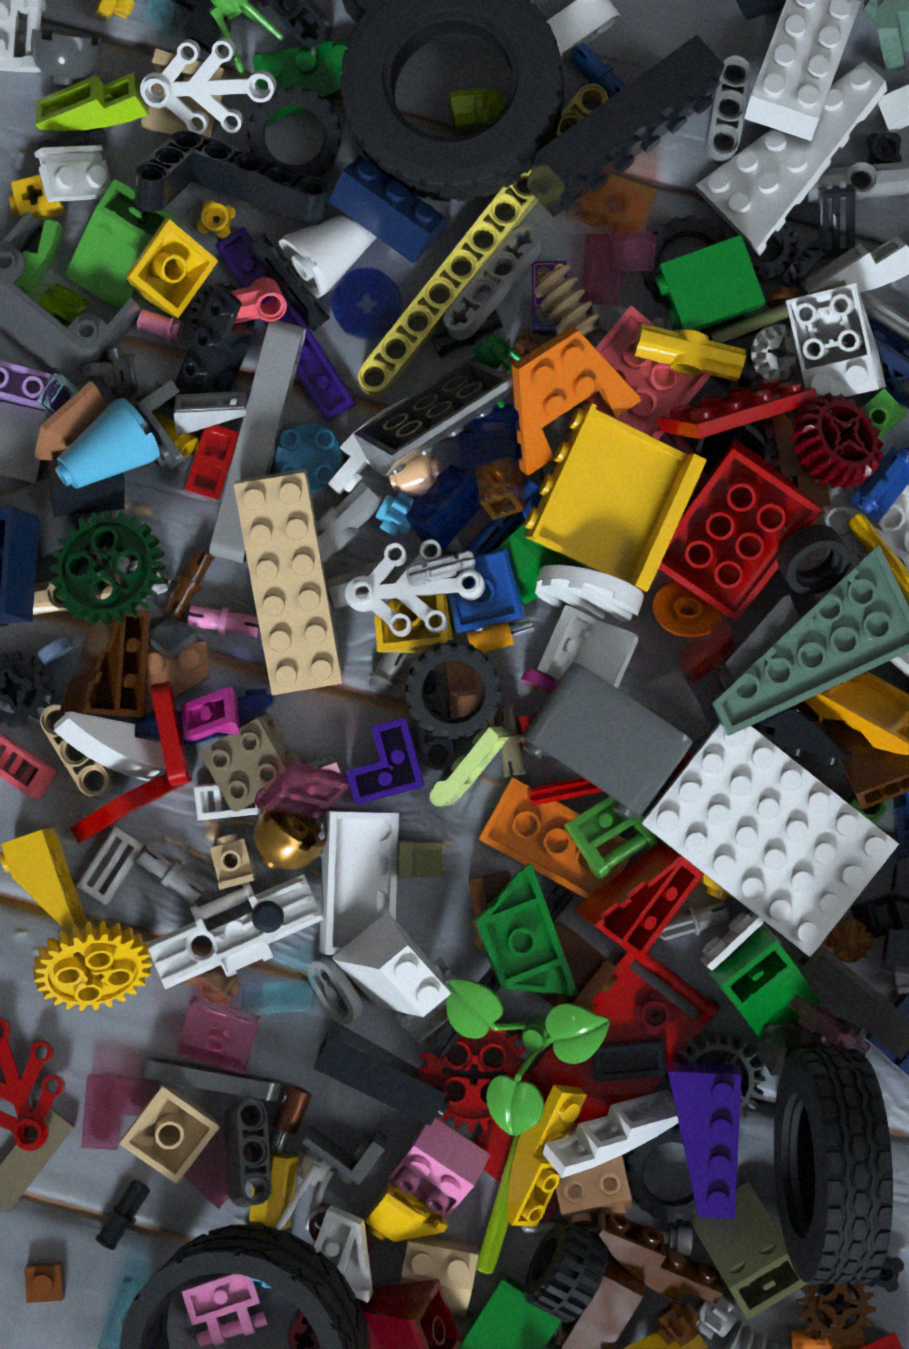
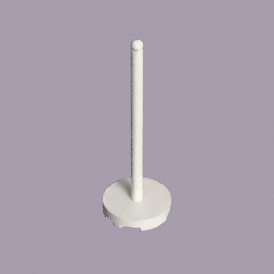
(589, 589)

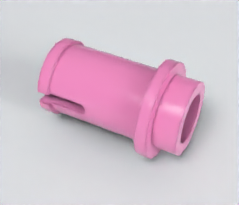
(160, 325)

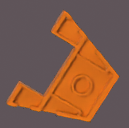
(554, 382)

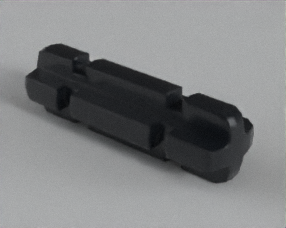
(77, 138)

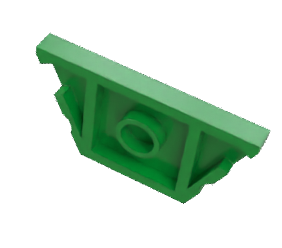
(523, 939)

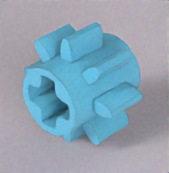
(393, 514)

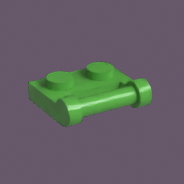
(599, 826)

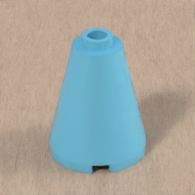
(107, 447)

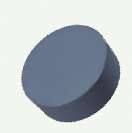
(55, 649)

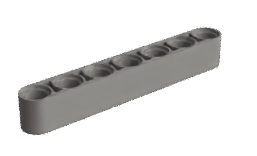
(259, 429)

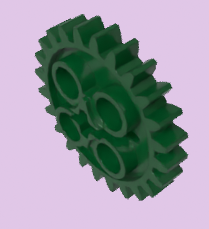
(130, 544)

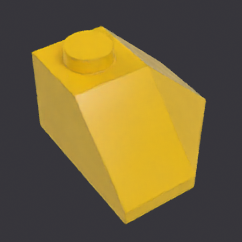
(419, 637)
(402, 1216)

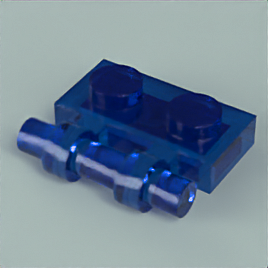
(484, 447)

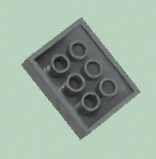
(432, 415)

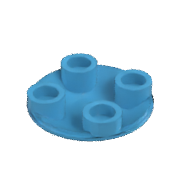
(310, 448)

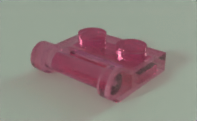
(303, 791)

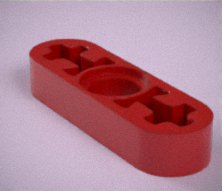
(170, 733)

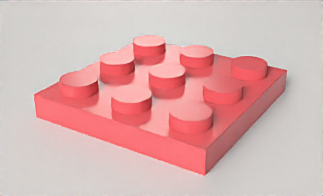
(652, 380)

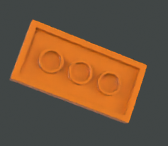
(539, 838)

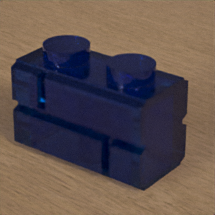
(445, 506)

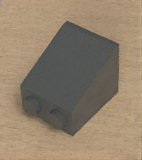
(759, 638)

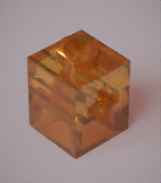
(500, 481)

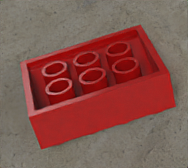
(734, 530)

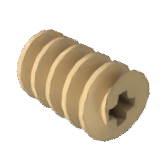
(565, 302)

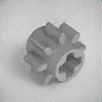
(715, 1317)

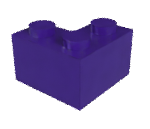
(397, 768)

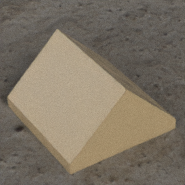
(170, 1132)

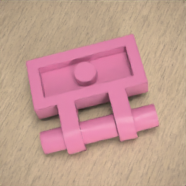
(220, 1297)

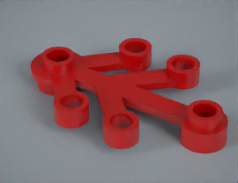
(18, 1089)

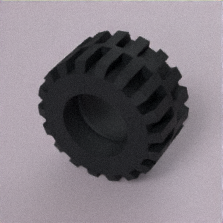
(566, 1271)

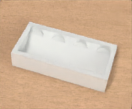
(356, 874)

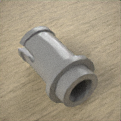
(386, 671)

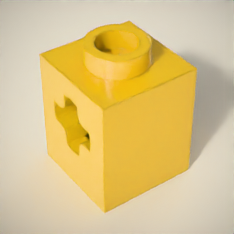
(23, 195)

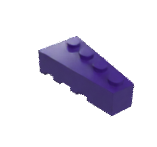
(708, 1121)

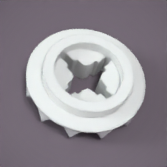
(766, 363)

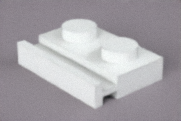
(73, 172)

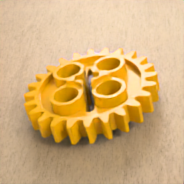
(92, 966)

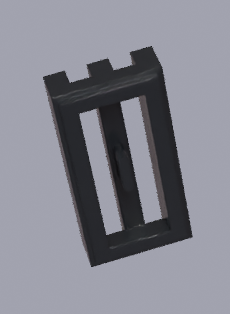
(835, 193)

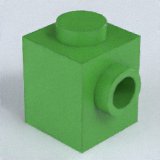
(884, 411)

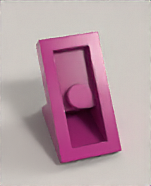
(211, 715)

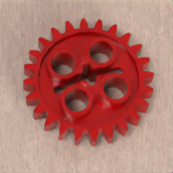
(473, 1106)

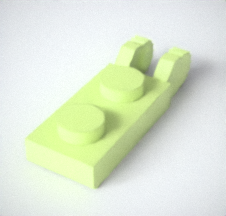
(469, 766)

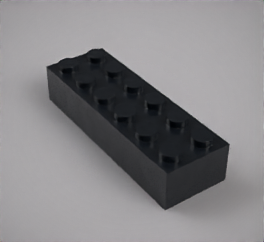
(625, 127)

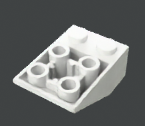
(835, 342)

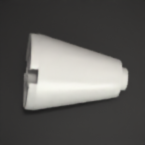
(325, 251)

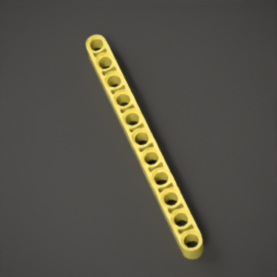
(467, 252)

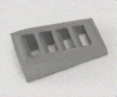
(207, 409)

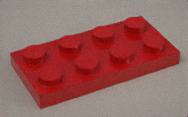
(735, 410)

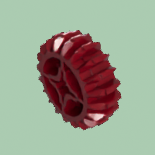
(836, 441)

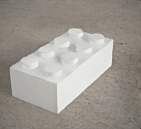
(801, 65)

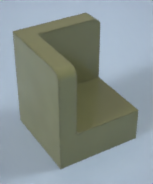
(420, 859)

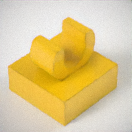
(119, 7)

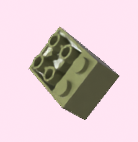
(749, 1253)

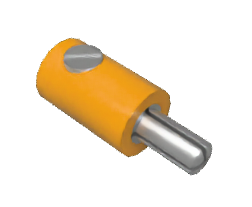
(498, 635)

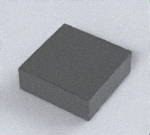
(171, 637)

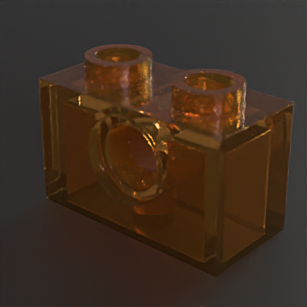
(636, 201)

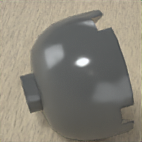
(65, 54)

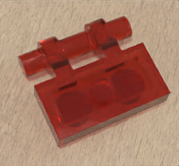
(703, 657)

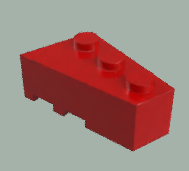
(642, 899)

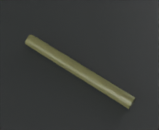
(759, 320)

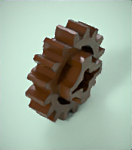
(835, 1320)

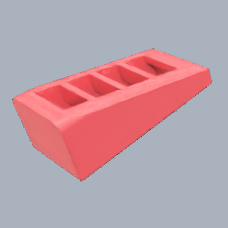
(38, 770)

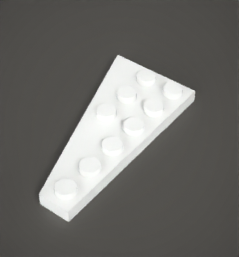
(780, 169)

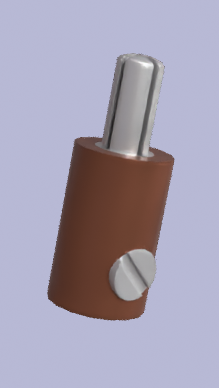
(289, 1115)

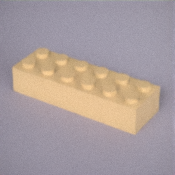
(288, 581)

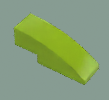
(92, 105)

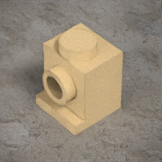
(243, 871)

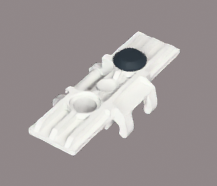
(241, 941)

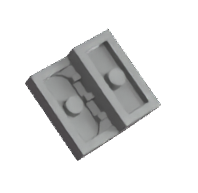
(18, 441)

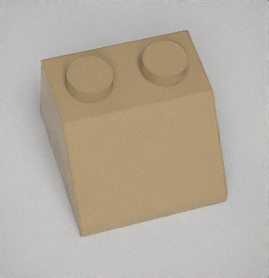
(444, 1260)

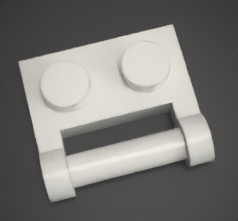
(9, 29)

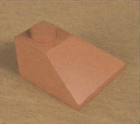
(69, 422)

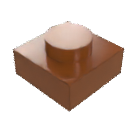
(44, 1282)

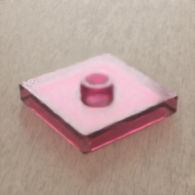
(218, 1034)

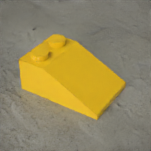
(43, 872)

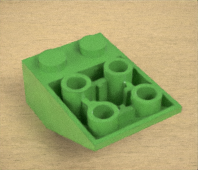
(113, 244)

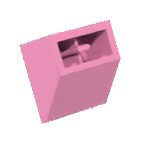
(439, 1167)

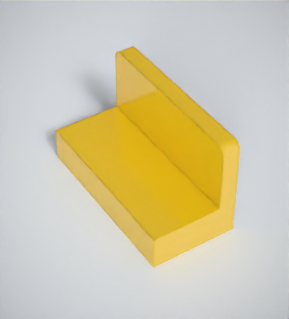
(283, 1181)

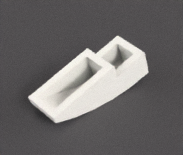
(866, 269)
(112, 745)

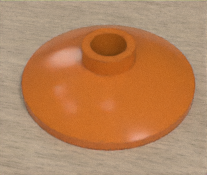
(683, 611)

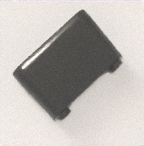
(606, 739)

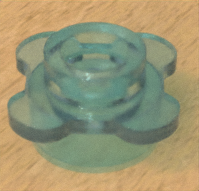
(163, 23)

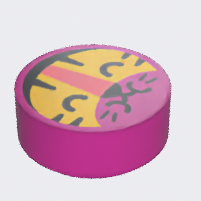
(538, 681)

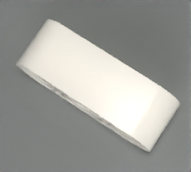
(582, 23)

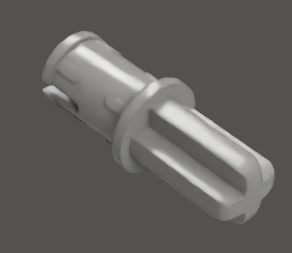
(696, 921)

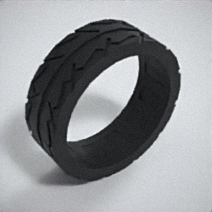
(261, 1254)

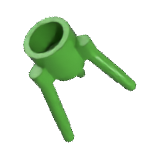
(234, 8)

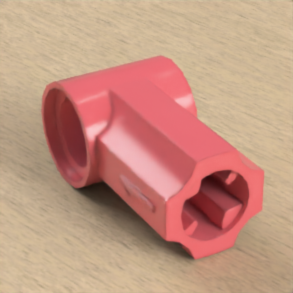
(252, 297)

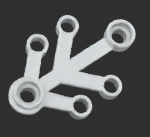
(202, 88)
(405, 592)

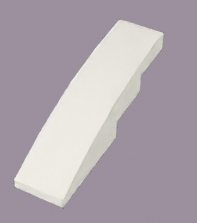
(611, 1136)

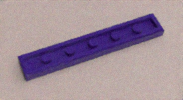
(313, 367)

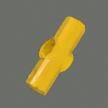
(689, 352)

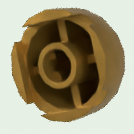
(287, 839)

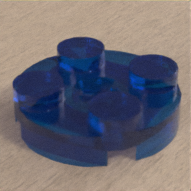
(351, 291)

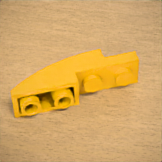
(531, 1173)

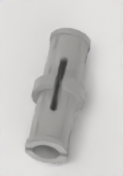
(170, 875)

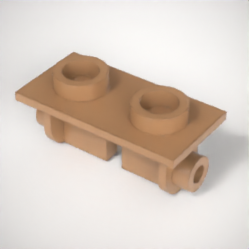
(214, 984)

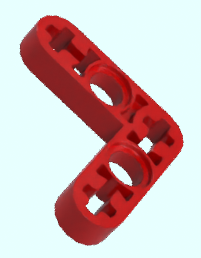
(122, 806)

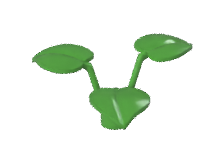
(570, 1028)

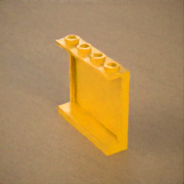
(613, 498)

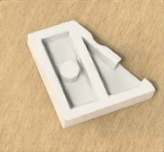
(345, 1244)

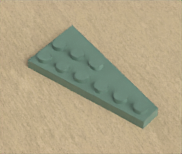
(840, 637)

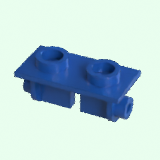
(884, 485)

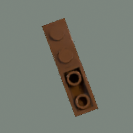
(787, 463)
(644, 1256)

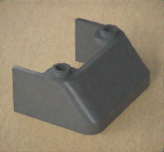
(41, 334)

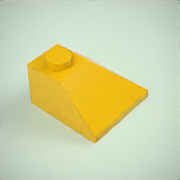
(170, 269)

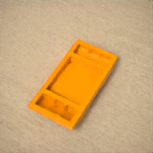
(869, 707)

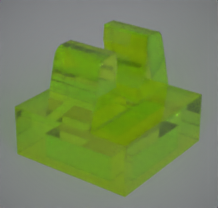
(63, 302)

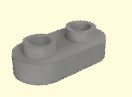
(334, 990)

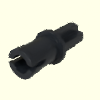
(123, 1214)

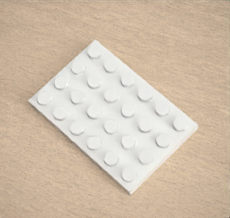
(770, 834)

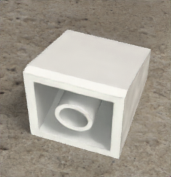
(392, 969)

